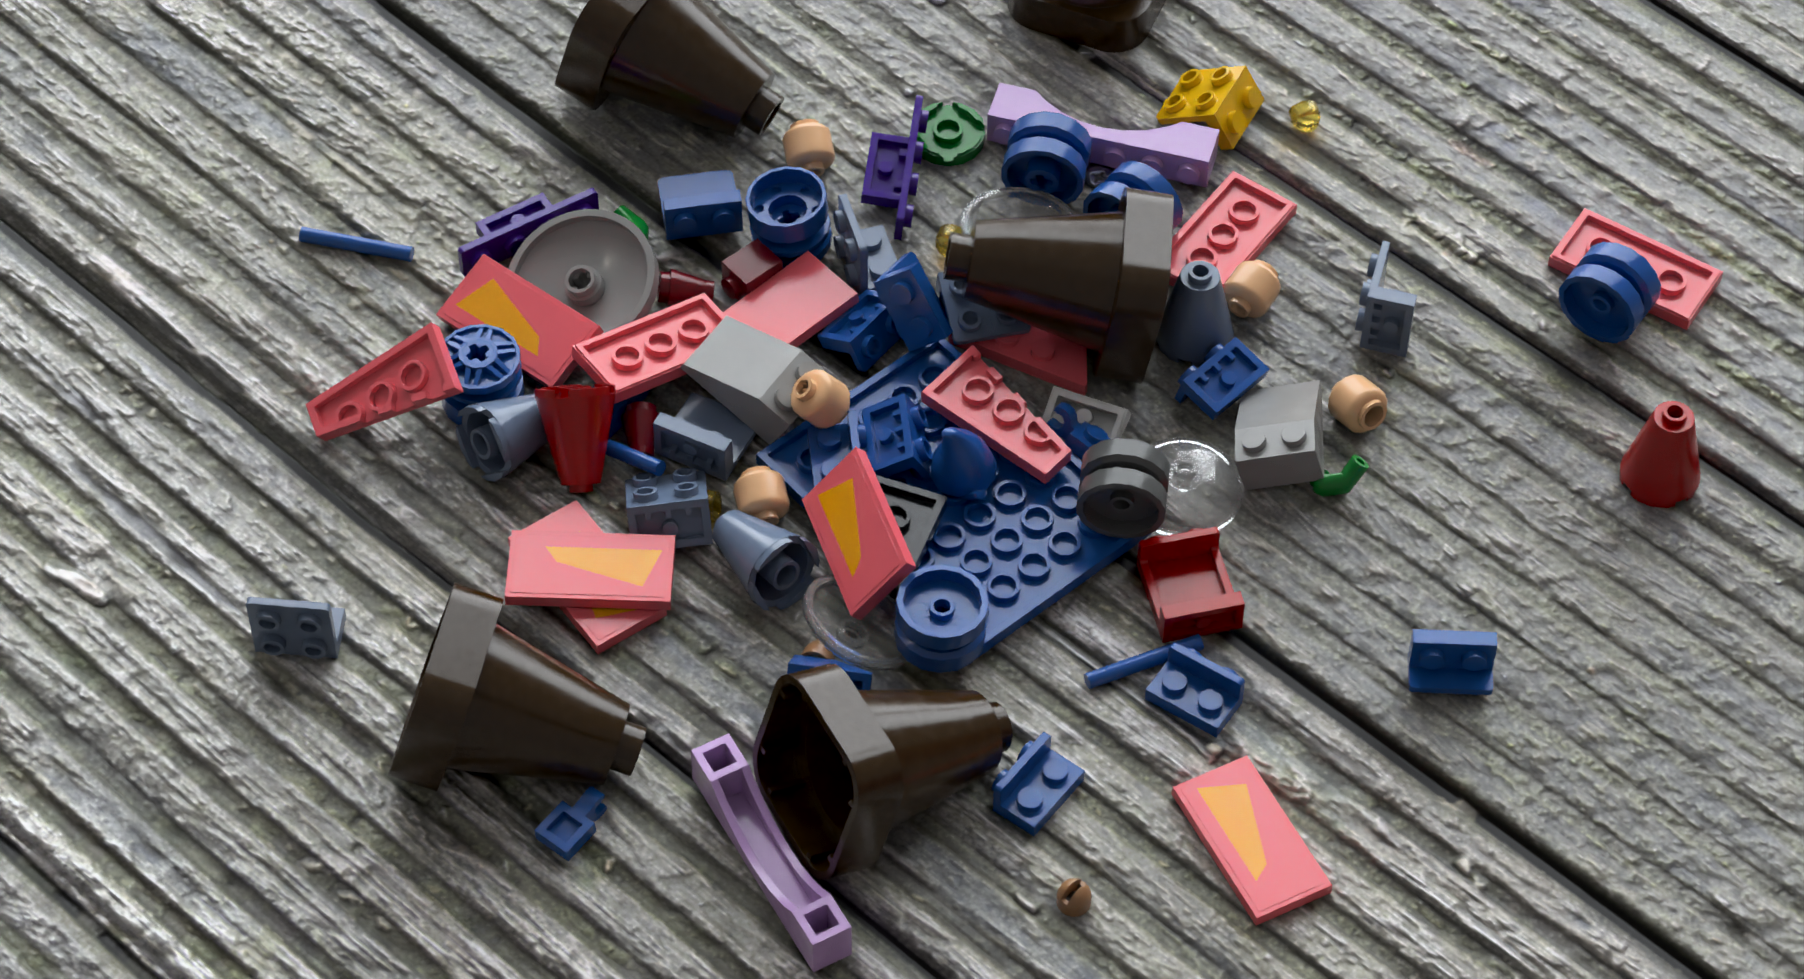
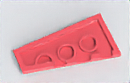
(394, 383)
(980, 402)

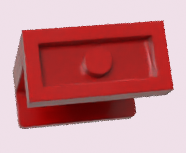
(1188, 584)

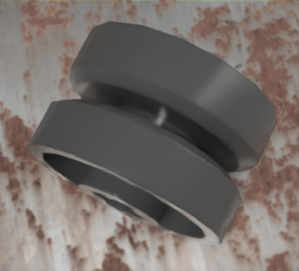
(1123, 488)

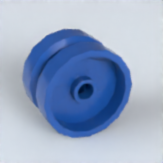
(1047, 155)
(1132, 175)
(1609, 292)
(941, 618)

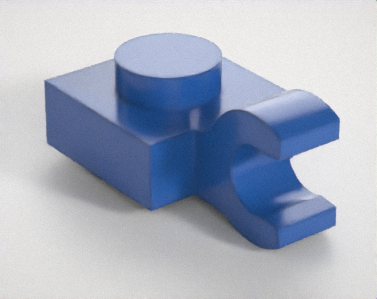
(1076, 435)
(571, 827)

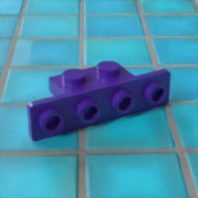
(890, 167)
(506, 230)

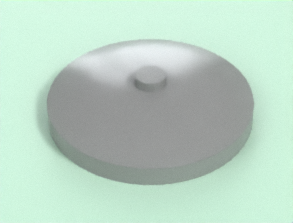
(592, 265)

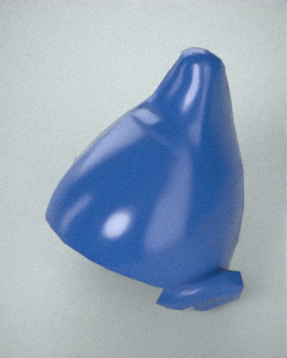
(963, 464)

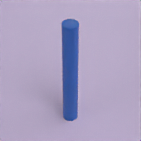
(356, 244)
(635, 458)
(1137, 663)

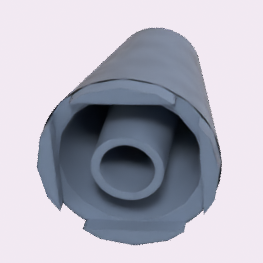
(1195, 315)
(500, 434)
(766, 558)

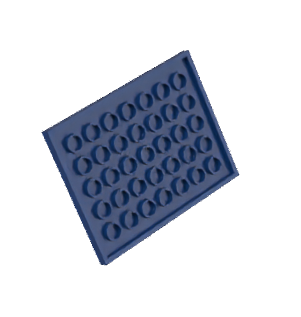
(1016, 540)

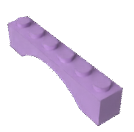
(1177, 151)
(798, 900)

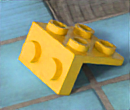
(1219, 96)

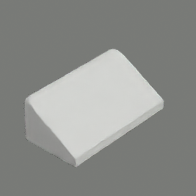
(1095, 412)

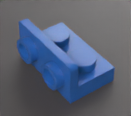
(862, 331)
(1222, 378)
(897, 437)
(833, 444)
(1451, 661)
(1196, 689)
(1035, 785)

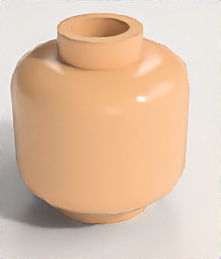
(809, 146)
(1252, 289)
(820, 399)
(1358, 403)
(762, 494)

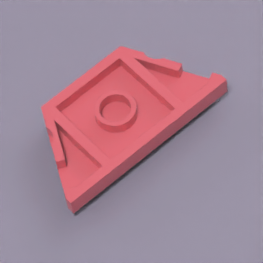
(1039, 356)

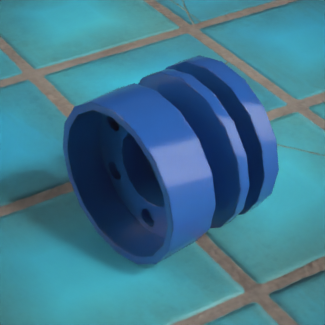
(790, 213)
(486, 366)

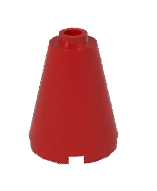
(577, 430)
(1663, 458)

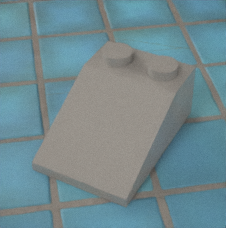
(750, 375)
(1280, 435)

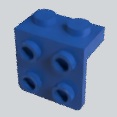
(700, 204)
(912, 303)

